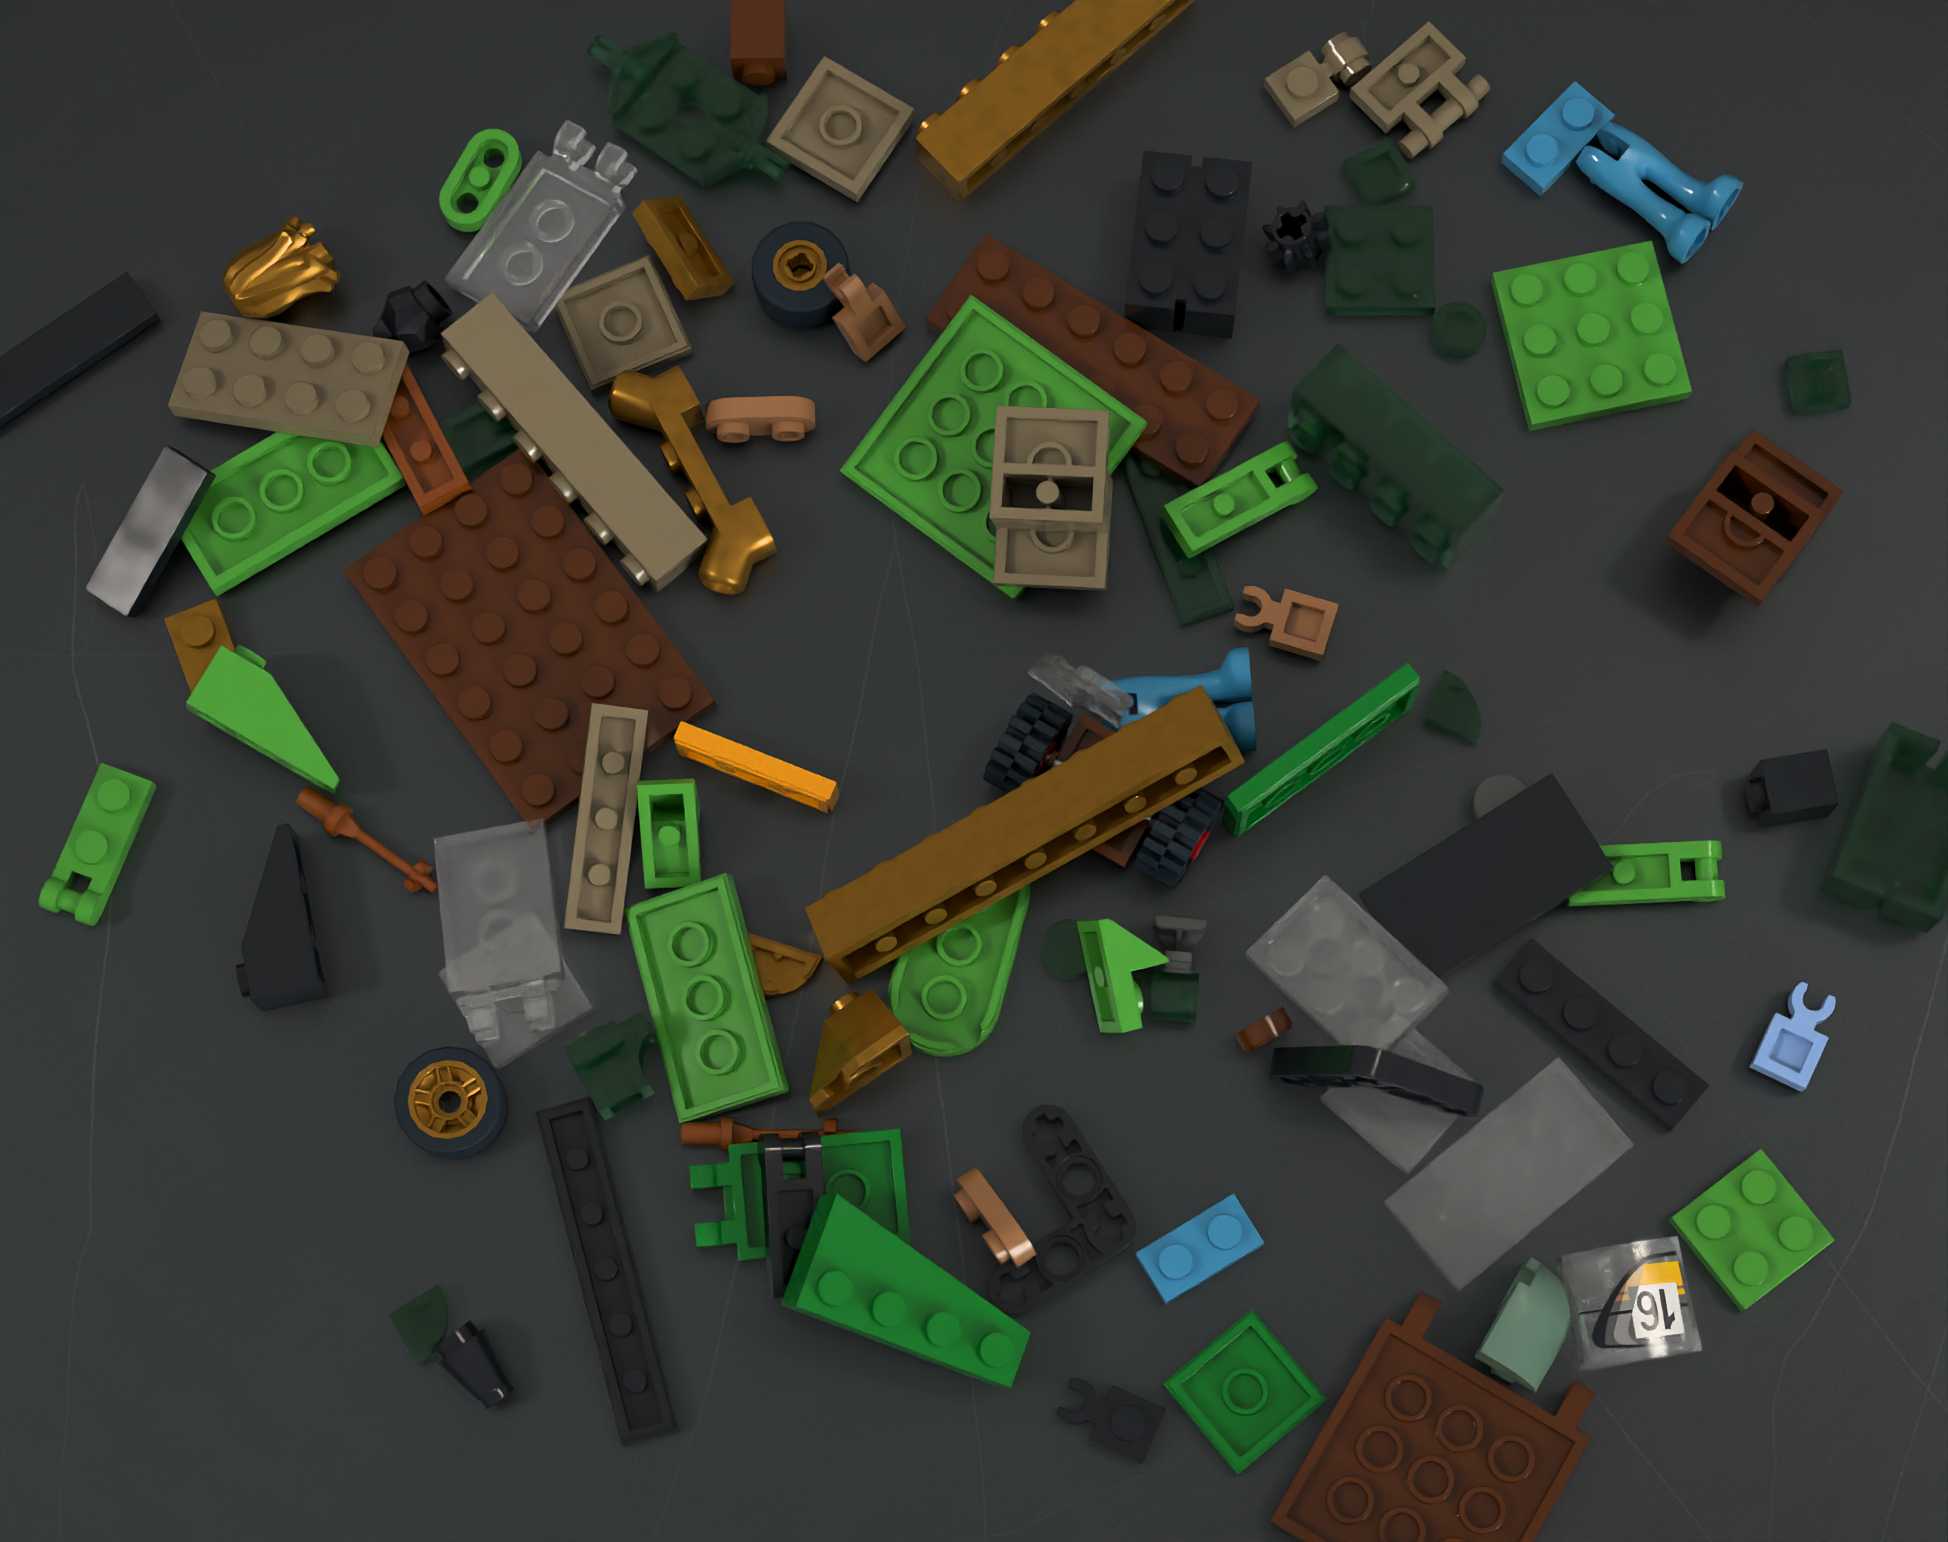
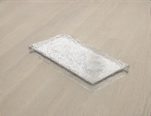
(1508, 1174)

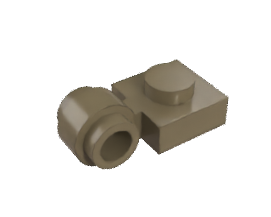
(1307, 87)

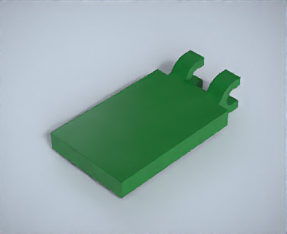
(856, 1166)

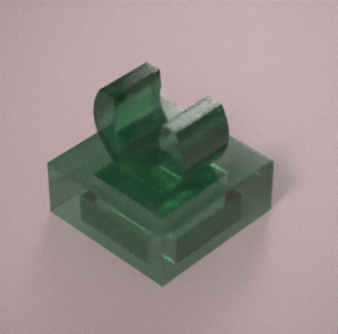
(1818, 381)

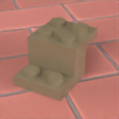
(1051, 497)

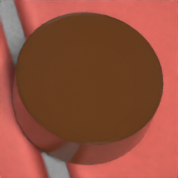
(1264, 1030)

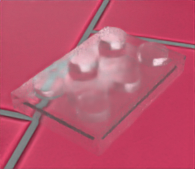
(1346, 970)

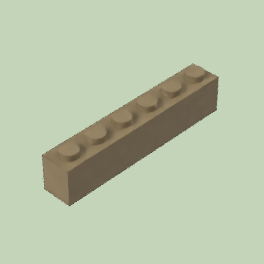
(573, 442)

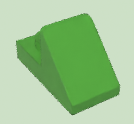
(669, 832)
(1109, 960)

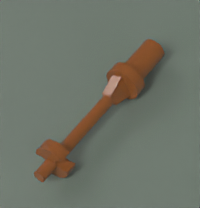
(339, 820)
(730, 1132)

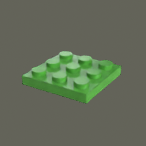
(1590, 335)

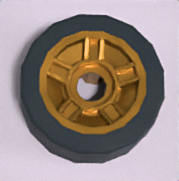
(456, 1074)

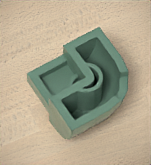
(1527, 1327)

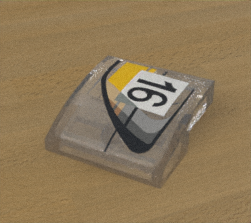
(1629, 1303)

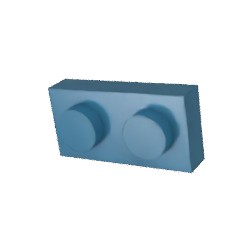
(1556, 138)
(1199, 1249)

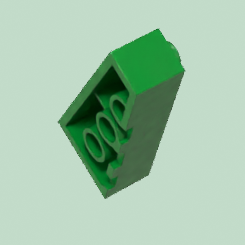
(887, 1291)

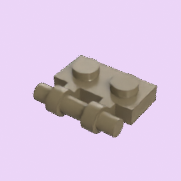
(1411, 76)

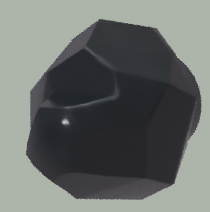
(413, 316)

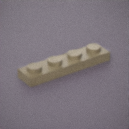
(605, 819)

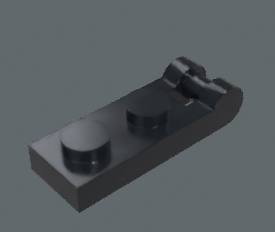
(788, 1202)

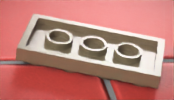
(289, 379)

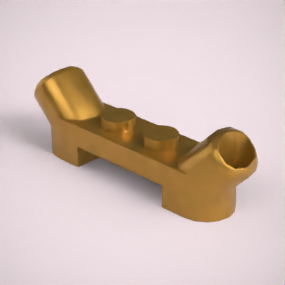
(672, 408)

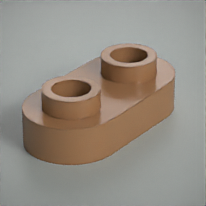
(741, 417)
(981, 1202)

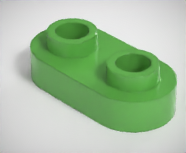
(479, 183)

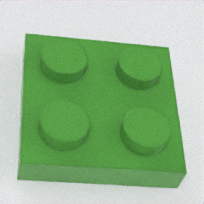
(1751, 1230)

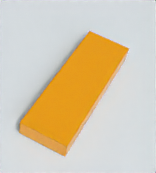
(756, 767)

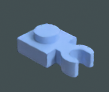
(1791, 1045)

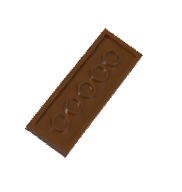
(1187, 406)

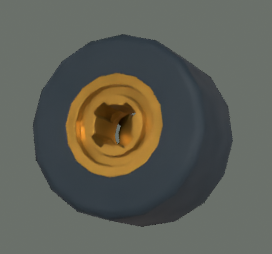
(800, 295)

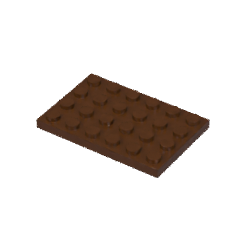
(523, 629)

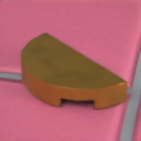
(782, 967)

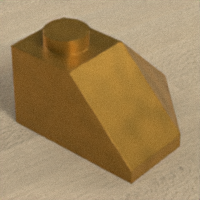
(855, 1048)

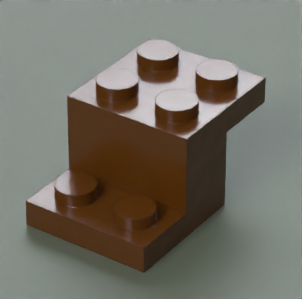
(1754, 517)

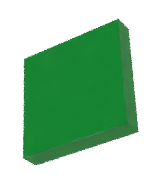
(1244, 1392)

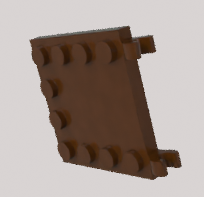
(1431, 1451)

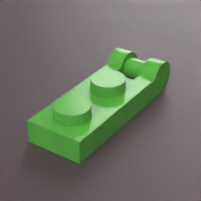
(1237, 499)
(98, 843)
(1654, 874)

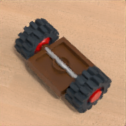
(1032, 748)

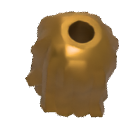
(279, 271)

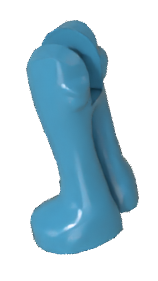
(1641, 161)
(1224, 684)

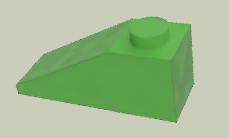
(252, 708)

